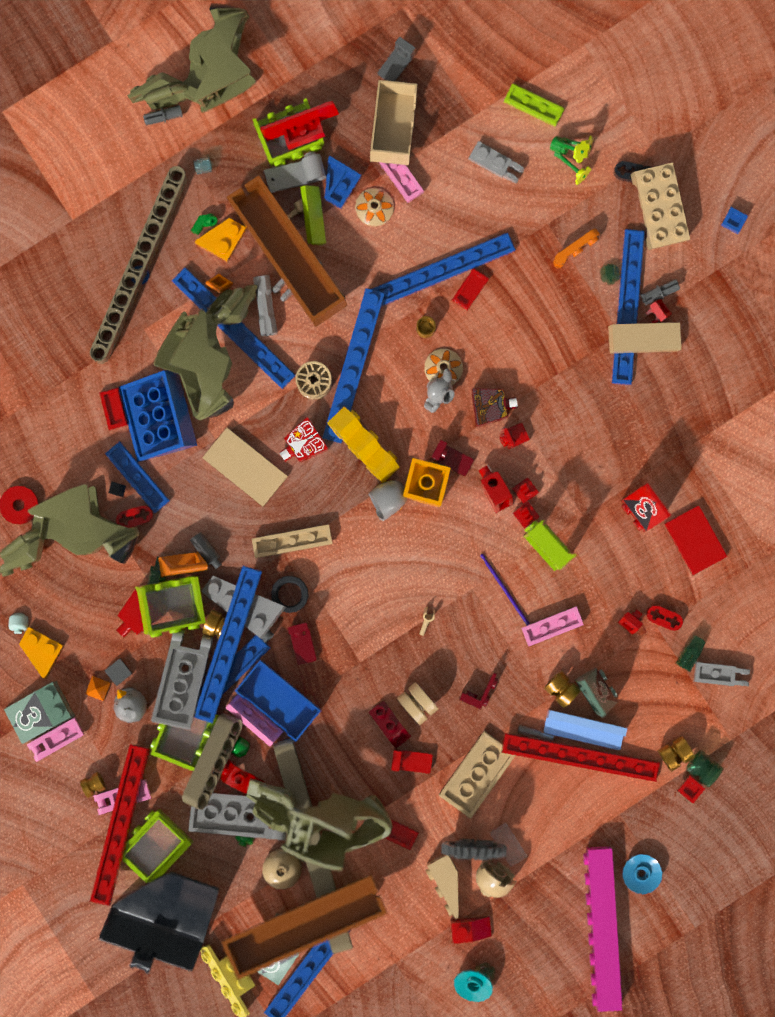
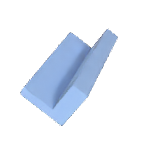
(584, 730)

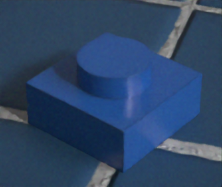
(734, 220)

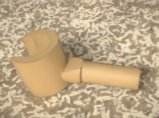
(299, 209)
(427, 618)

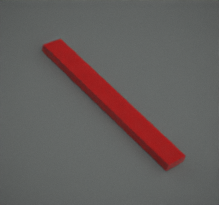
(580, 757)
(119, 825)

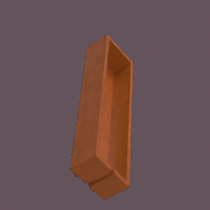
(287, 251)
(304, 927)

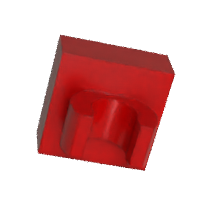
(660, 310)
(525, 490)
(526, 515)
(631, 621)
(690, 789)

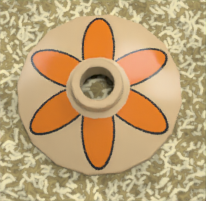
(376, 216)
(443, 356)

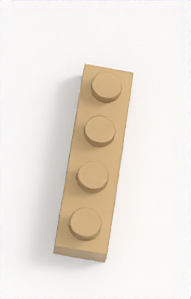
(292, 541)

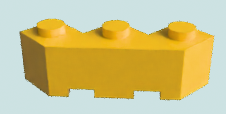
(363, 444)

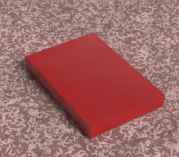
(695, 540)

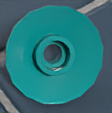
(473, 985)

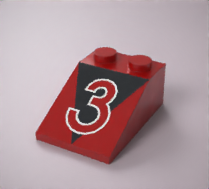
(645, 508)

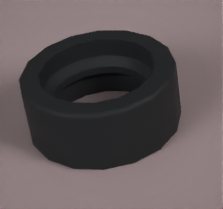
(290, 579)

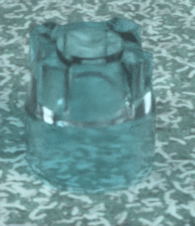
(203, 165)

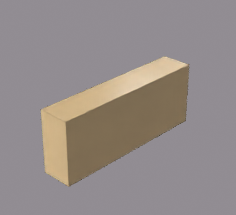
(644, 338)

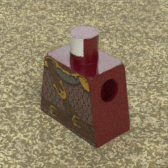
(491, 405)

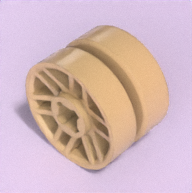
(308, 372)
(417, 703)

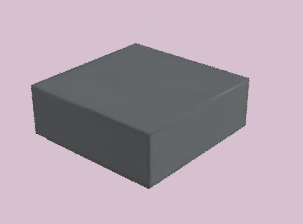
(118, 672)

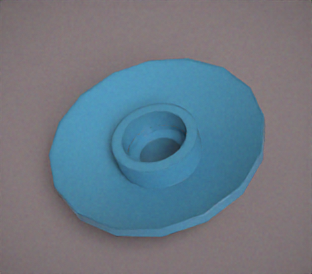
(651, 878)

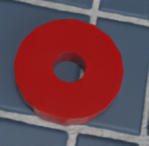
(8, 500)

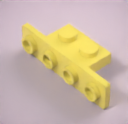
(224, 974)

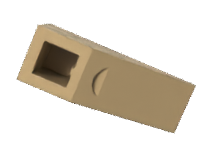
(446, 876)

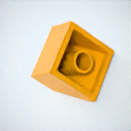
(426, 482)

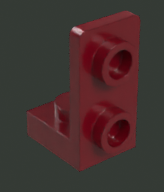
(452, 458)
(302, 643)
(471, 698)
(389, 724)

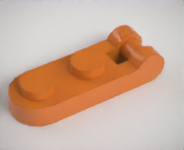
(576, 248)

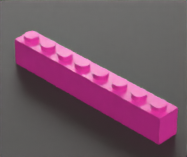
(603, 929)

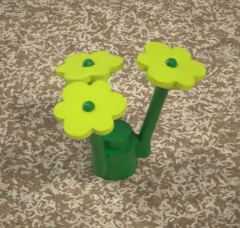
(581, 150)

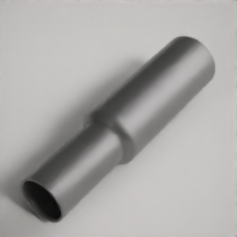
(533, 733)

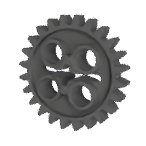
(474, 849)

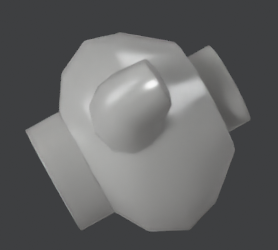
(439, 391)

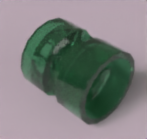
(704, 768)

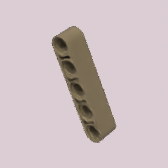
(212, 761)

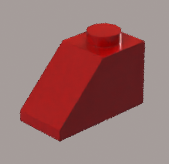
(470, 929)

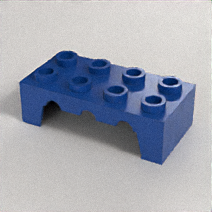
(278, 700)

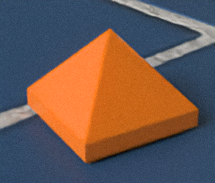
(219, 283)
(98, 688)

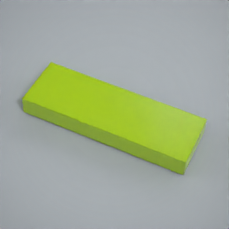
(533, 105)
(313, 215)

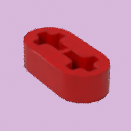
(133, 512)
(662, 622)

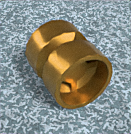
(214, 624)
(562, 689)
(676, 753)

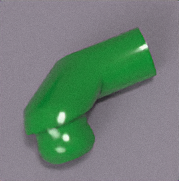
(203, 221)

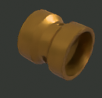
(425, 327)
(95, 783)

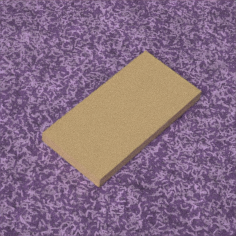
(245, 467)
(476, 775)

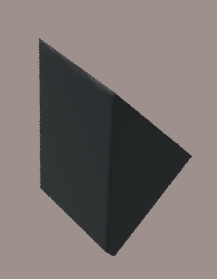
(117, 489)

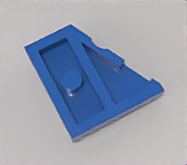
(339, 182)

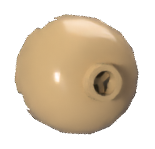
(289, 863)
(494, 879)

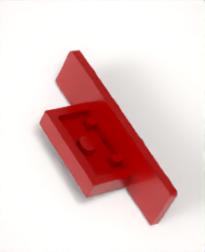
(301, 127)

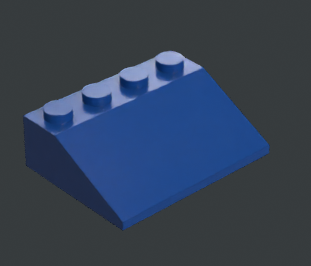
(157, 415)

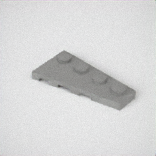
(262, 611)

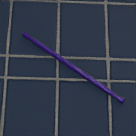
(505, 590)

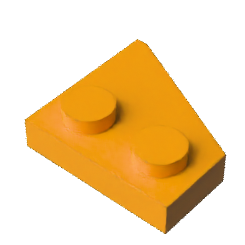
(222, 239)
(40, 650)

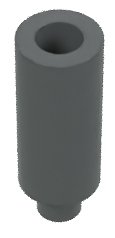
(206, 550)

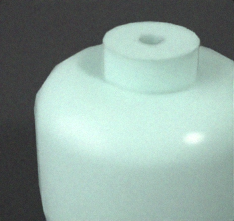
(18, 622)

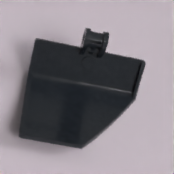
(162, 921)

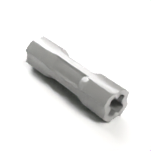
(265, 305)

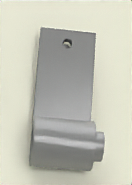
(296, 174)

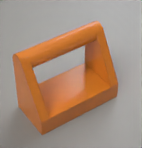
(182, 564)

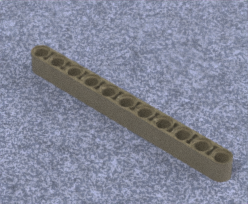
(138, 255)
(295, 783)

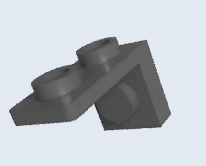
(397, 60)

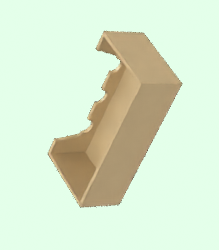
(393, 122)
(661, 206)

